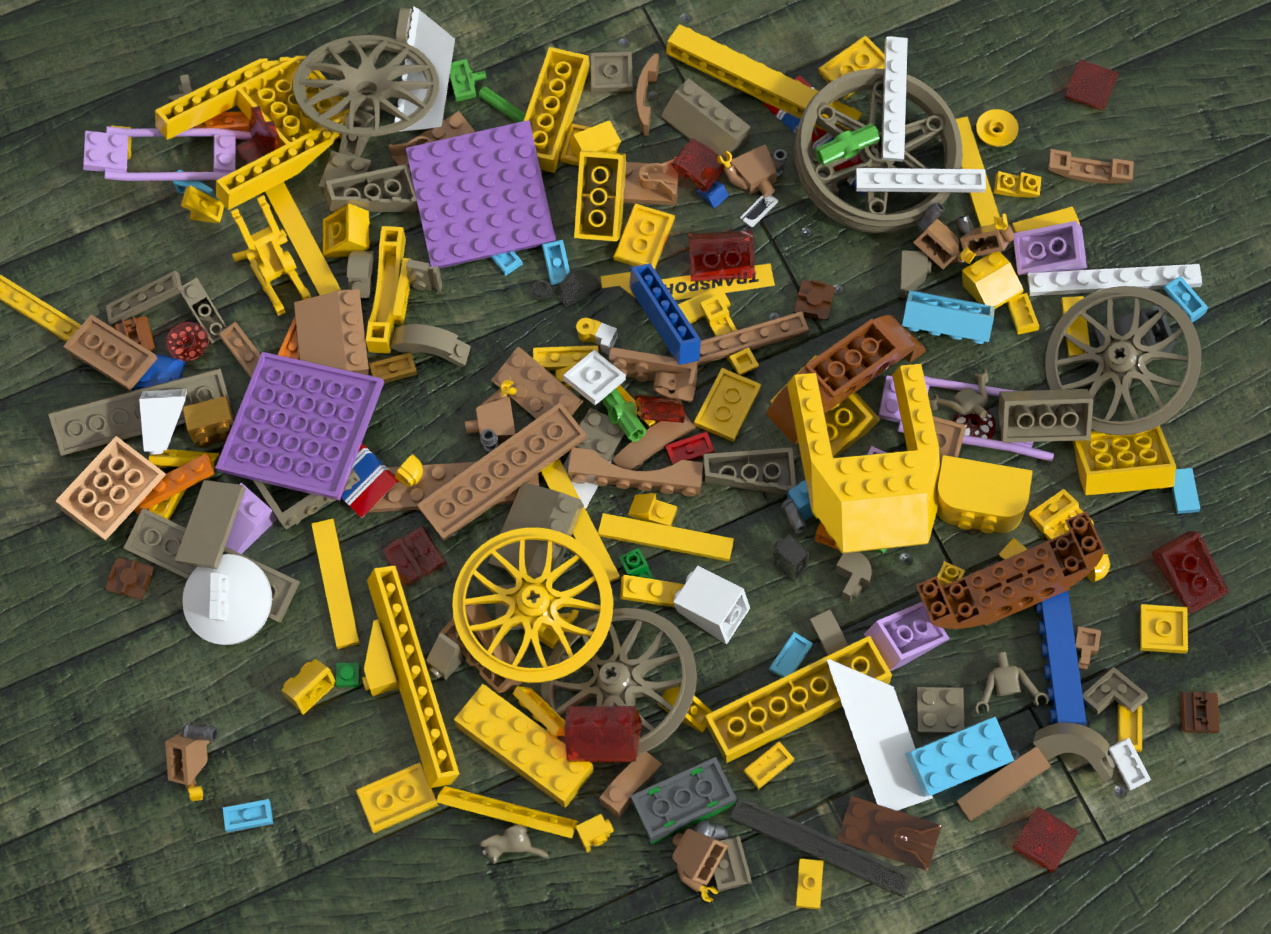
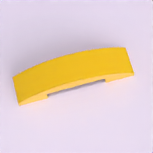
(721, 323)

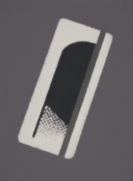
(759, 210)

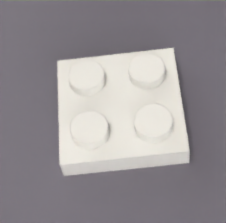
(594, 377)

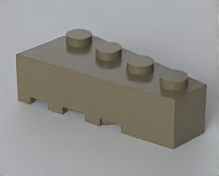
(374, 191)
(752, 470)

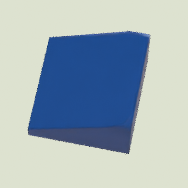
(714, 195)

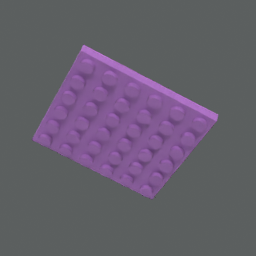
(480, 194)
(300, 425)

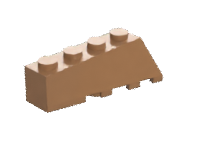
(477, 615)

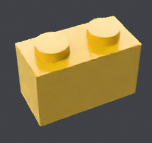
(597, 138)

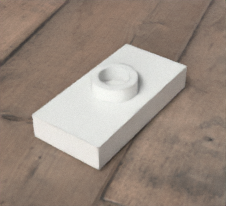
(1128, 764)

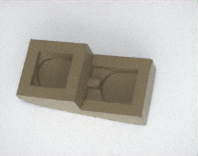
(828, 632)

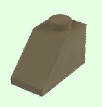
(355, 144)
(913, 271)
(444, 657)

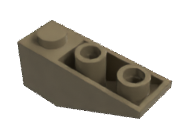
(202, 309)

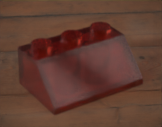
(721, 255)
(602, 733)

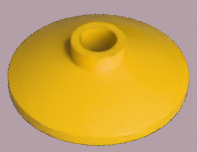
(997, 120)

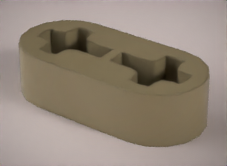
(403, 25)

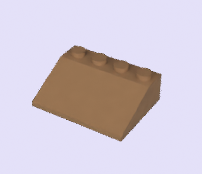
(332, 331)

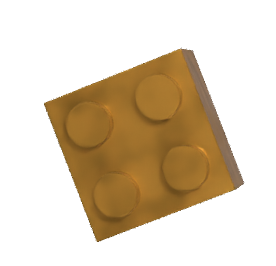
(209, 421)

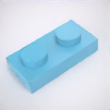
(248, 815)

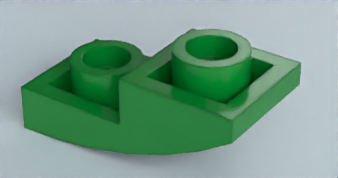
(635, 564)

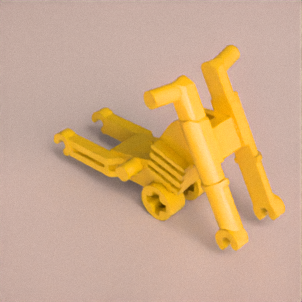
(267, 256)

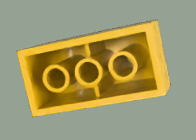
(600, 195)
(982, 495)

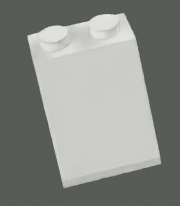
(159, 417)
(712, 603)

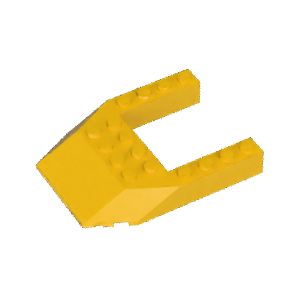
(271, 88)
(875, 497)

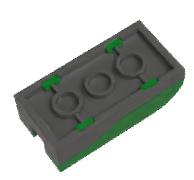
(683, 800)

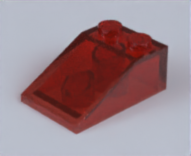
(1190, 570)

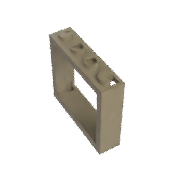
(303, 508)

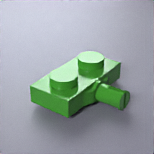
(464, 80)

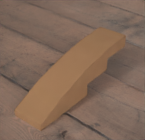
(1003, 783)

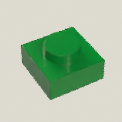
(347, 675)

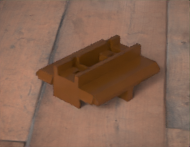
(814, 299)
(129, 578)
(1199, 712)

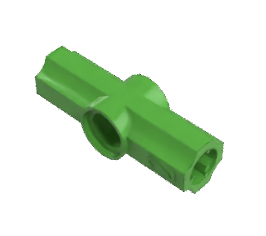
(847, 144)
(624, 415)

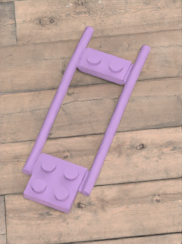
(109, 151)
(890, 411)

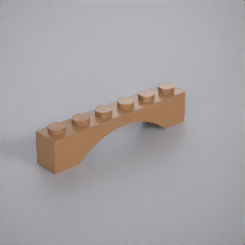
(589, 466)

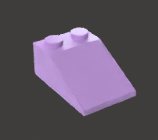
(1050, 249)
(250, 522)
(905, 636)

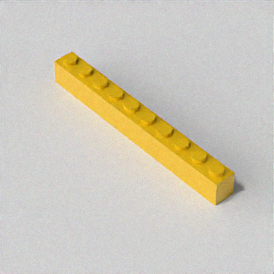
(747, 74)
(412, 677)

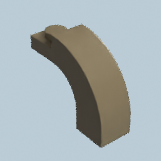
(432, 340)
(1076, 739)

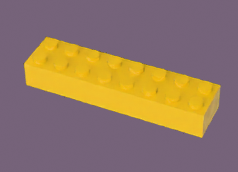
(789, 701)

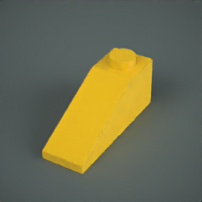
(378, 666)

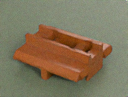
(138, 331)

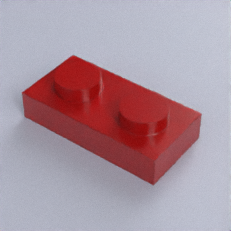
(690, 448)

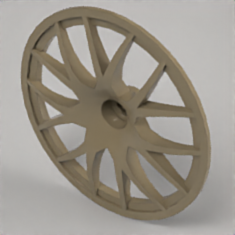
(366, 85)
(1132, 366)
(628, 682)

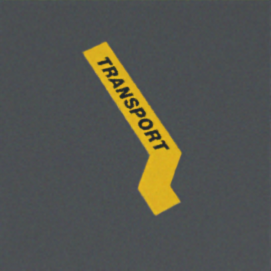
(684, 288)

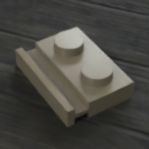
(423, 276)
(732, 868)

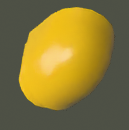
(410, 471)
(1100, 570)

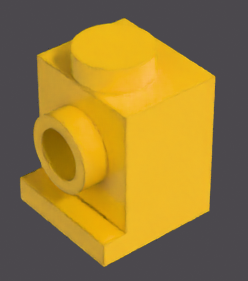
(594, 831)

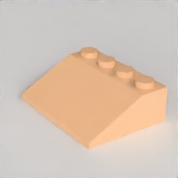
(109, 488)

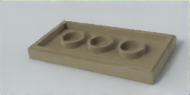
(210, 524)

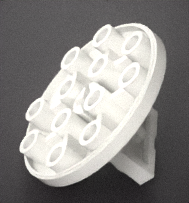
(228, 601)

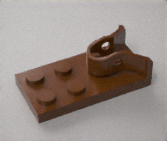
(889, 833)

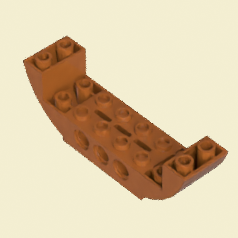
(850, 366)
(1016, 580)

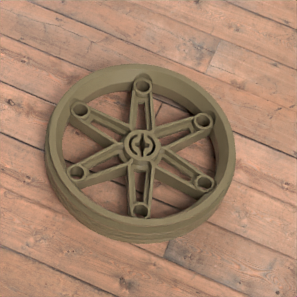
(815, 186)

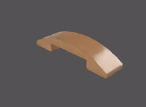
(648, 74)
(1090, 170)
(654, 440)

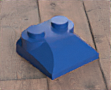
(162, 370)

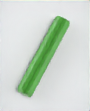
(502, 105)

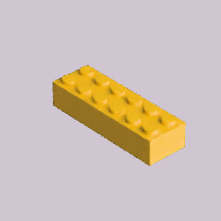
(556, 103)
(522, 745)

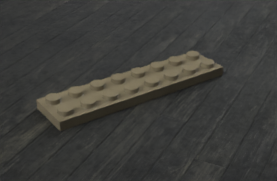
(120, 415)
(160, 540)

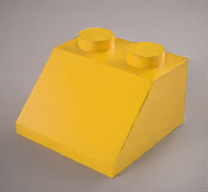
(345, 231)
(992, 280)
(308, 686)

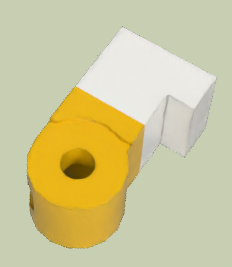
(598, 333)

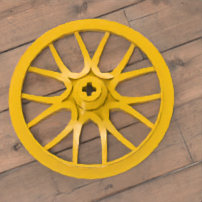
(532, 615)

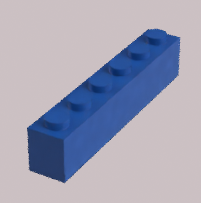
(665, 314)
(1061, 660)

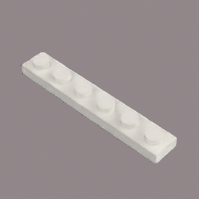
(894, 99)
(920, 180)

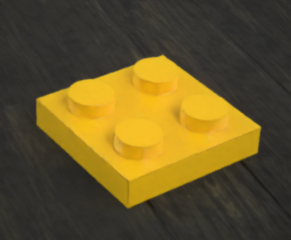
(1163, 629)

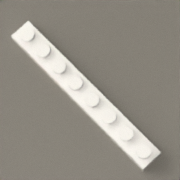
(1095, 280)

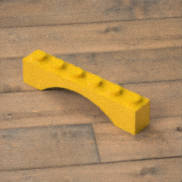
(381, 321)

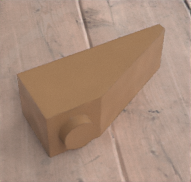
(629, 782)

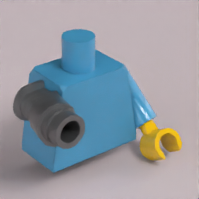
(797, 507)

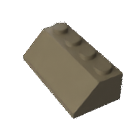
(706, 120)
(1045, 415)

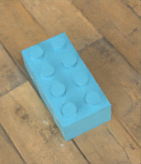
(948, 317)
(959, 757)

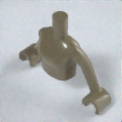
(967, 400)
(1007, 683)

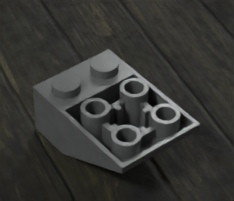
(1155, 335)

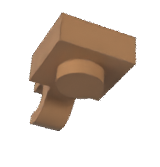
(1087, 643)

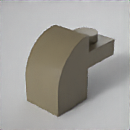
(359, 271)
(858, 571)

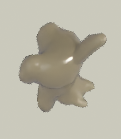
(513, 840)

